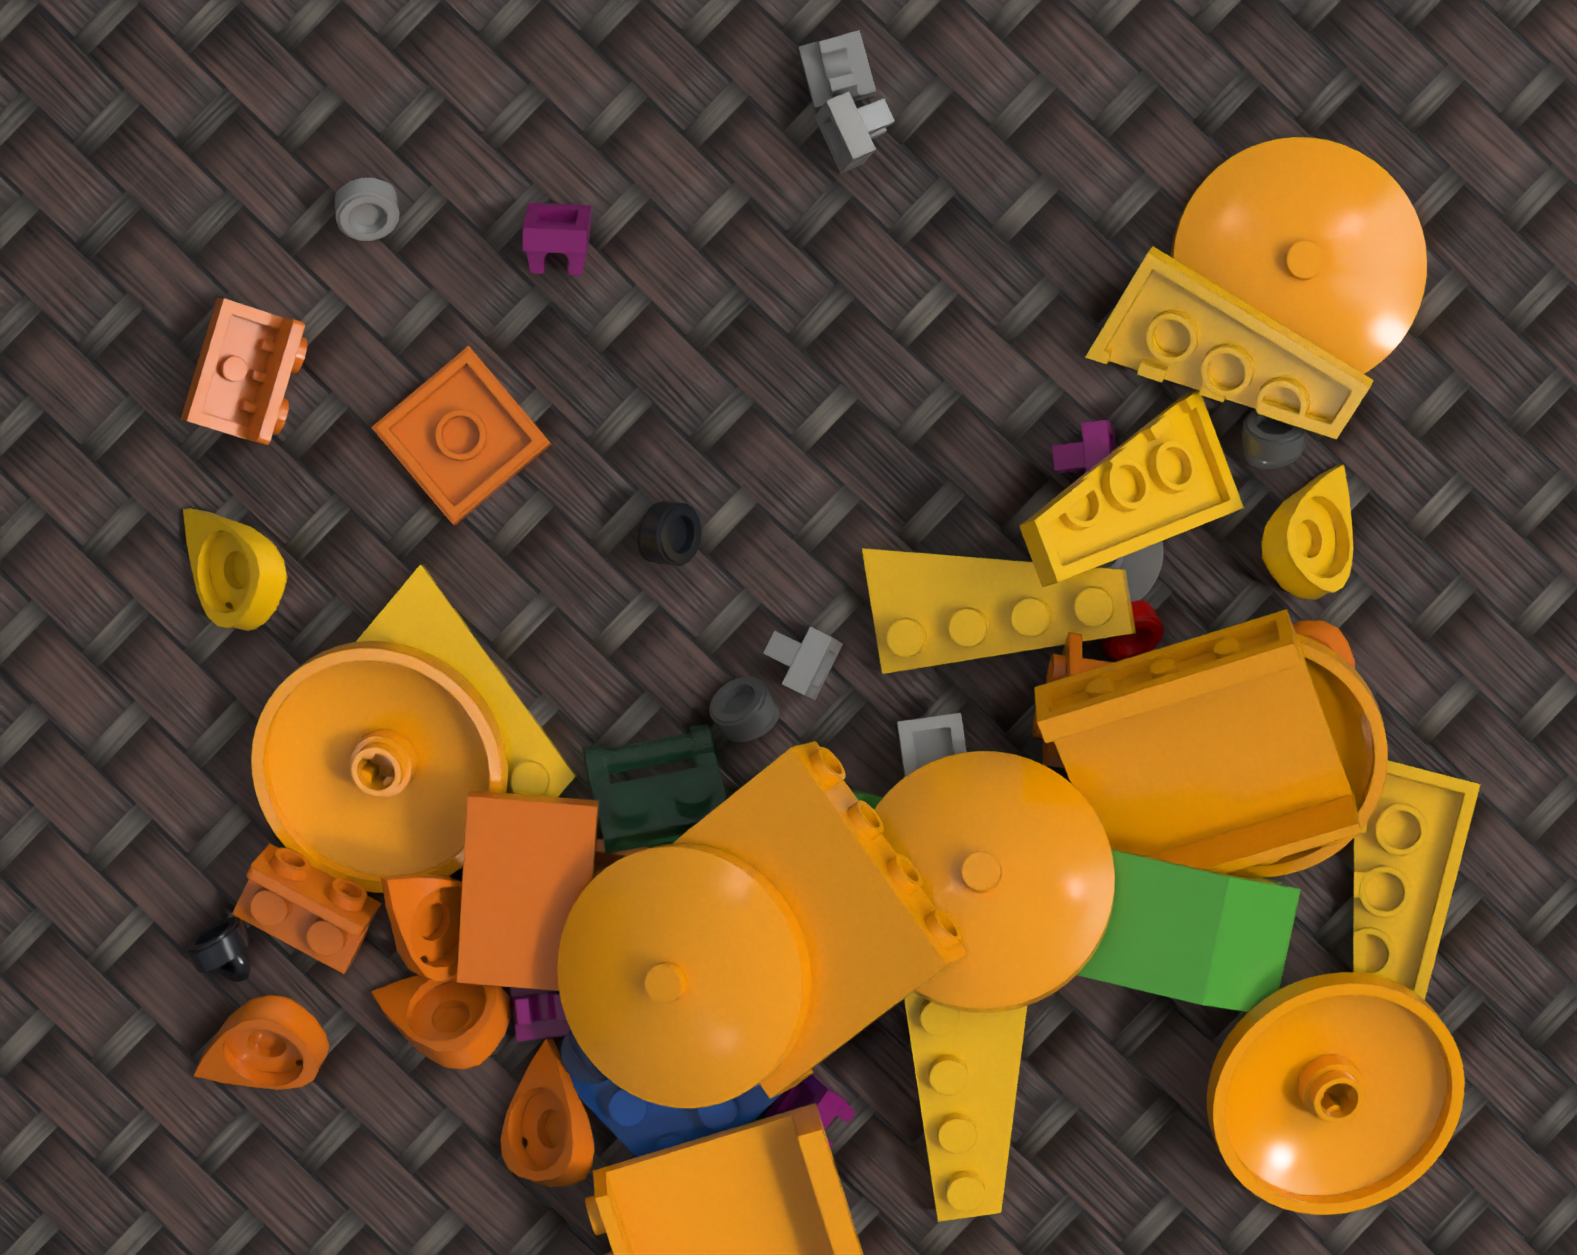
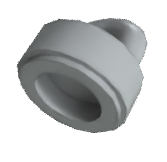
(366, 209)

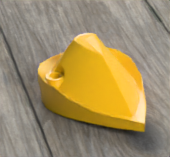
(1311, 538)
(233, 570)

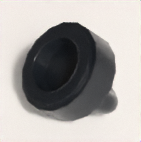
(669, 533)
(222, 949)

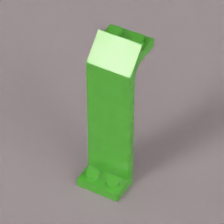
(1191, 931)

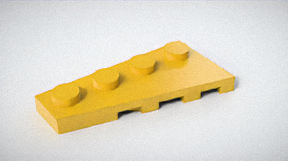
(1207, 339)
(1138, 495)
(974, 608)
(427, 621)
(1408, 873)
(967, 1101)

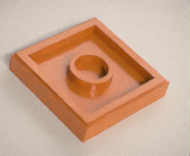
(461, 435)

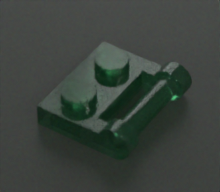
(659, 805)

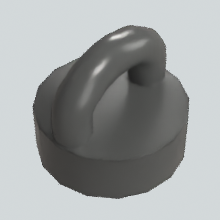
(1270, 442)
(744, 709)

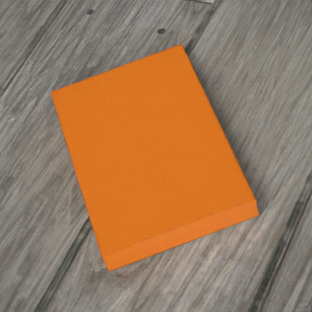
(519, 882)

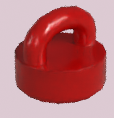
(1147, 636)

